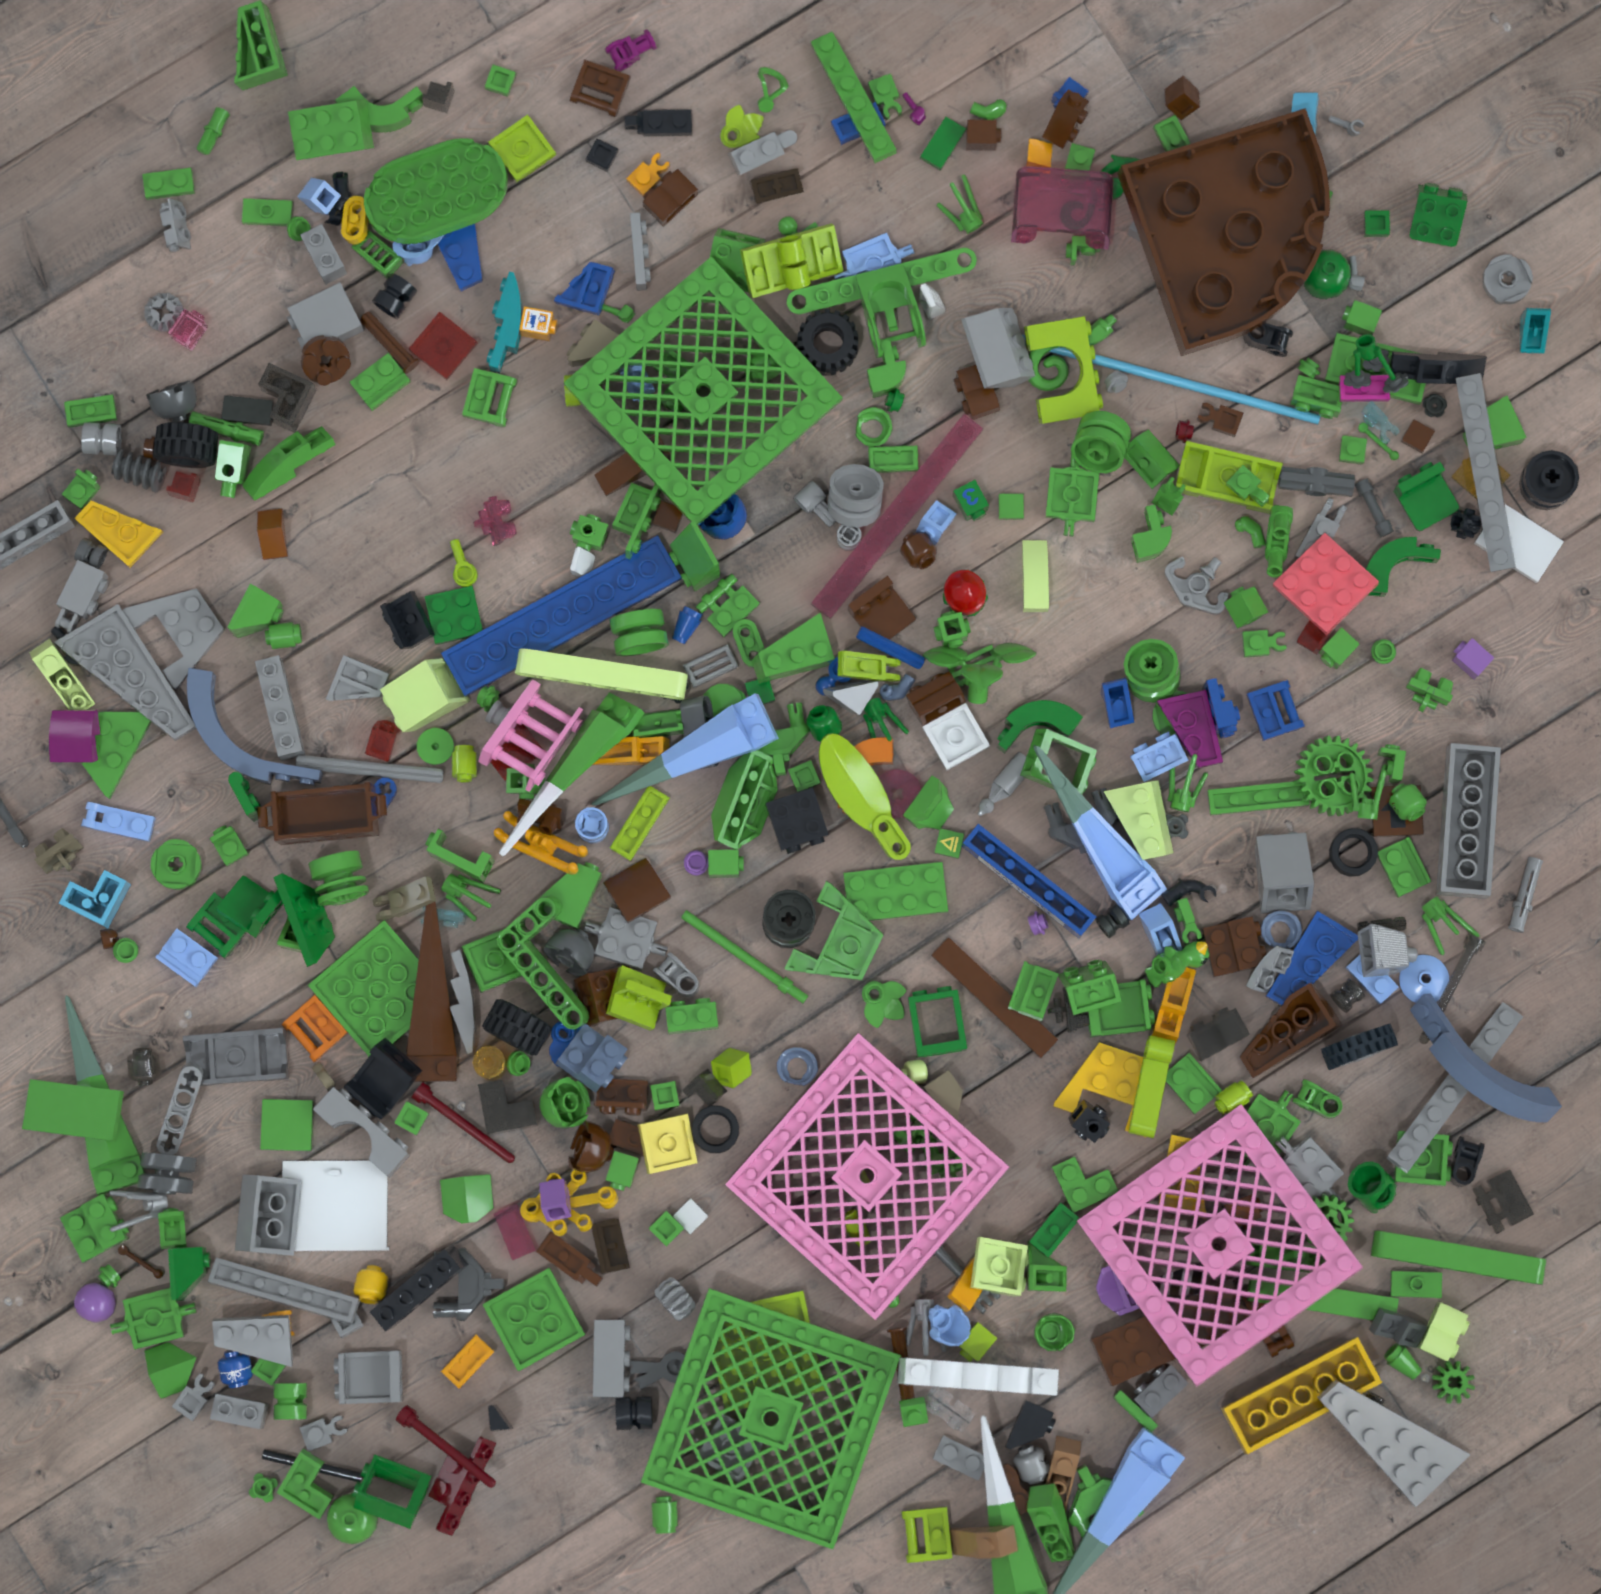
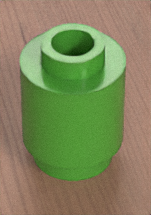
(283, 635)
(664, 1515)

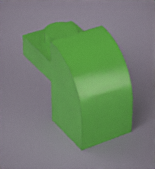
(890, 375)
(1153, 542)

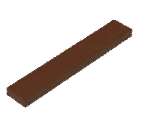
(993, 997)

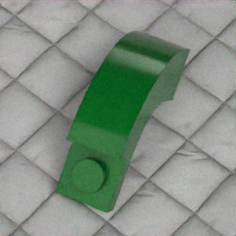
(1394, 553)
(1038, 713)

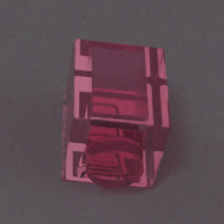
(188, 329)

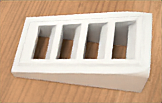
(931, 301)

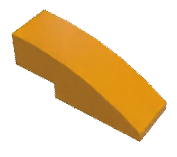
(635, 751)
(1173, 1006)

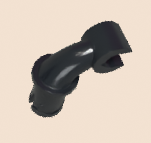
(341, 186)
(1185, 887)

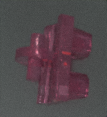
(492, 522)

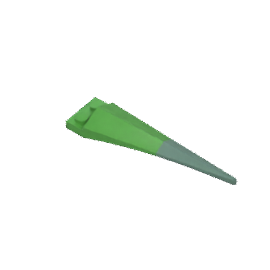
(111, 1162)

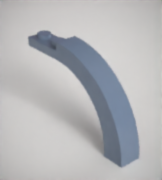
(203, 712)
(1475, 1075)

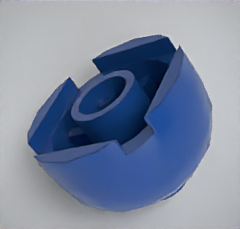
(726, 520)

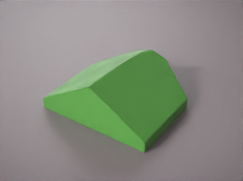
(467, 1197)

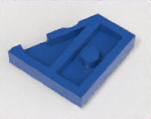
(588, 289)

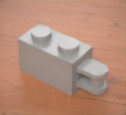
(761, 151)
(80, 595)

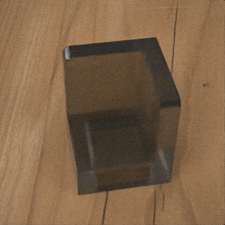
(438, 96)
(707, 1088)

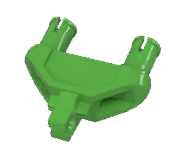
(1278, 538)
(788, 740)
(1088, 1499)

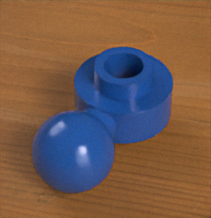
(829, 681)

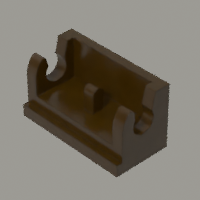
(776, 186)
(610, 1246)

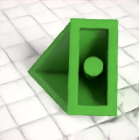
(1044, 1272)
(169, 1368)

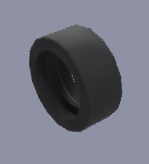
(1370, 844)
(734, 1129)

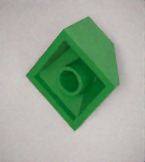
(186, 1270)

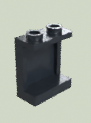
(383, 1079)

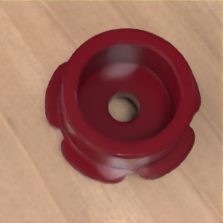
(1184, 431)

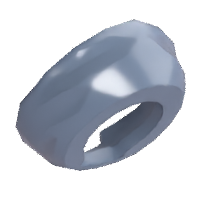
(1286, 917)
(797, 1052)

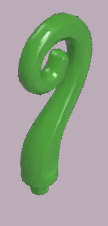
(1099, 331)

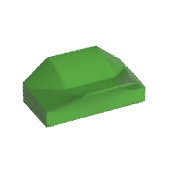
(930, 806)

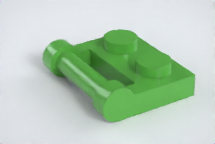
(481, 395)

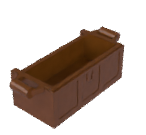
(324, 814)

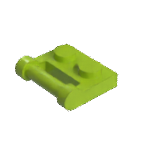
(935, 1534)

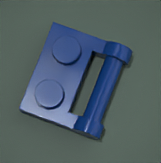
(1268, 714)

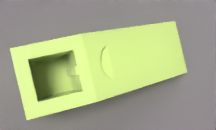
(61, 676)

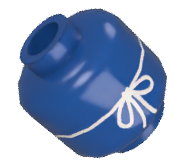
(235, 1369)

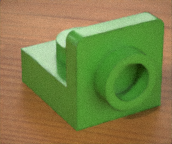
(1078, 244)
(81, 488)
(1396, 766)
(228, 845)

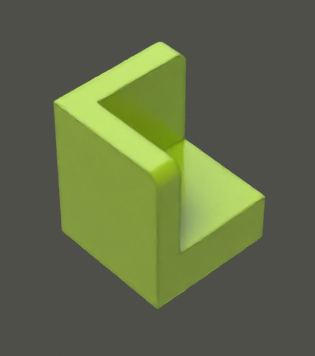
(731, 1067)

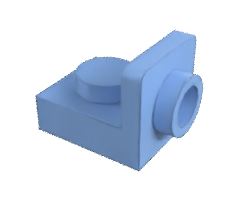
(936, 521)

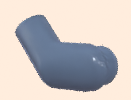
(897, 691)

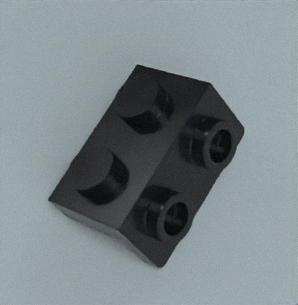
(407, 621)

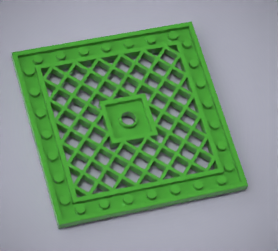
(706, 279)
(819, 1528)

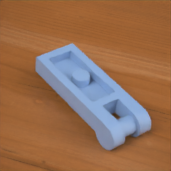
(119, 822)

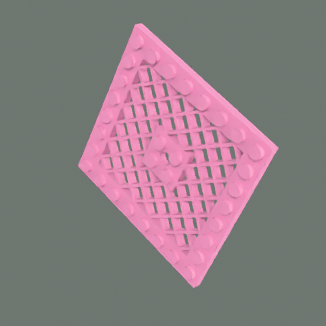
(843, 1070)
(1261, 1323)

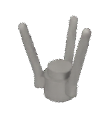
(152, 1202)
(921, 1310)

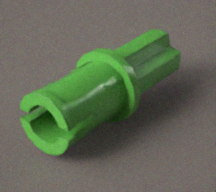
(212, 131)

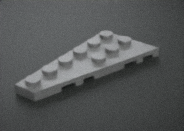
(120, 660)

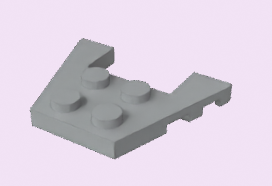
(187, 622)

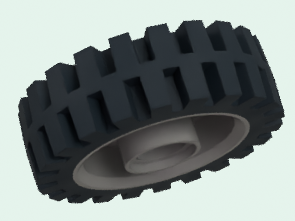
(1359, 1046)

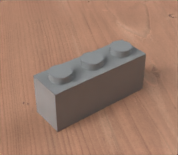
(610, 1358)

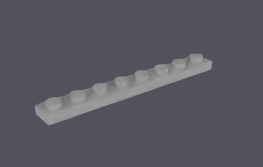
(1485, 472)
(1451, 1091)

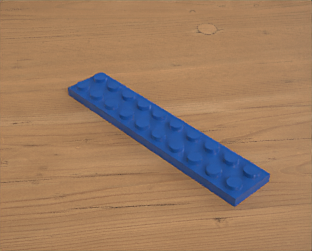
(561, 615)

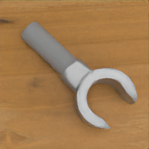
(1348, 125)
(1356, 282)

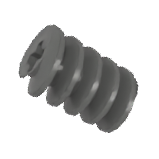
(138, 472)

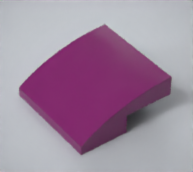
(73, 735)

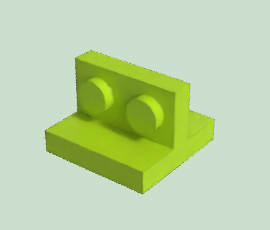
(637, 998)

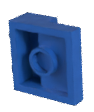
(1223, 713)

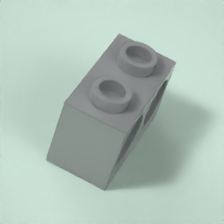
(323, 254)
(239, 1411)

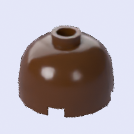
(591, 1148)

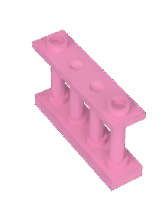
(519, 716)

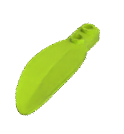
(860, 793)

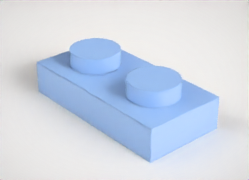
(1377, 986)

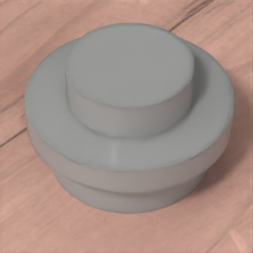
(1116, 382)

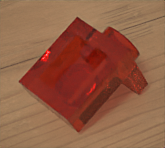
(382, 740)

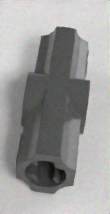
(1316, 481)

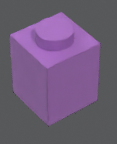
(1472, 658)
(555, 1199)

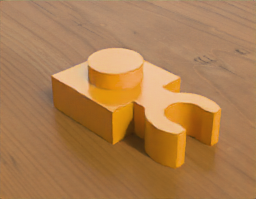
(646, 176)

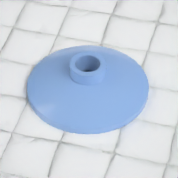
(1411, 981)

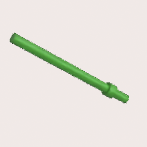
(785, 985)

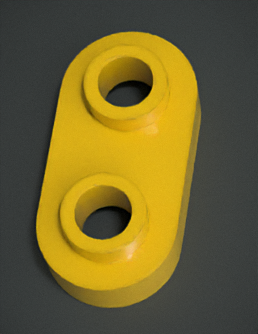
(354, 221)

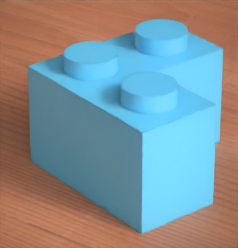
(101, 903)

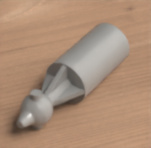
(1004, 783)

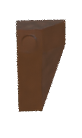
(1296, 1025)

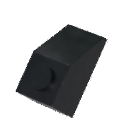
(1030, 1425)

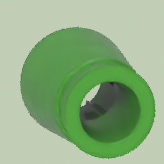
(1401, 1360)

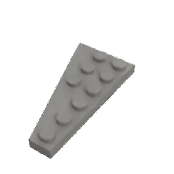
(1401, 1449)

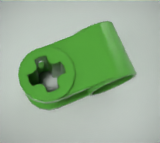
(1316, 1099)

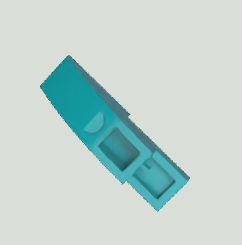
(508, 314)

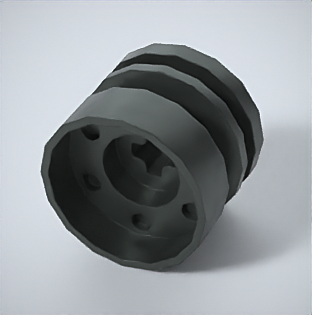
(791, 904)

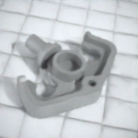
(1193, 589)

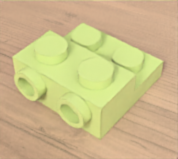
(999, 1267)

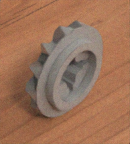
(157, 302)

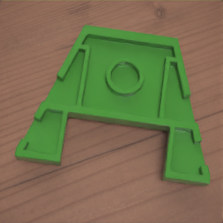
(848, 945)

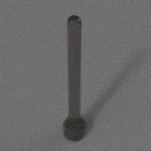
(1472, 946)

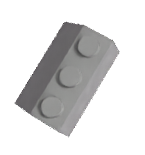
(998, 348)
(268, 1215)

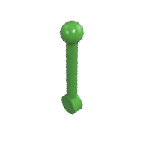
(1363, 428)

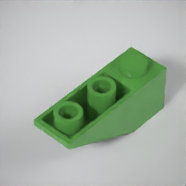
(1051, 1522)

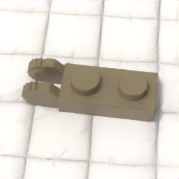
(406, 899)

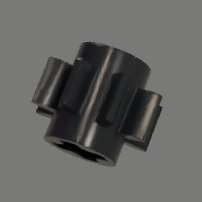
(1465, 523)

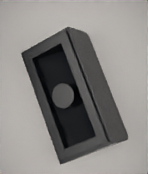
(497, 1419)

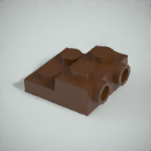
(1234, 946)

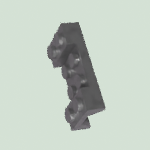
(238, 1056)

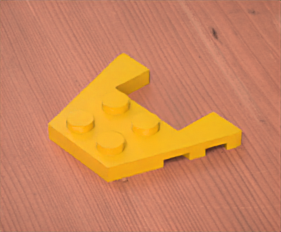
(1106, 1073)

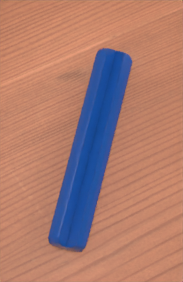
(890, 648)

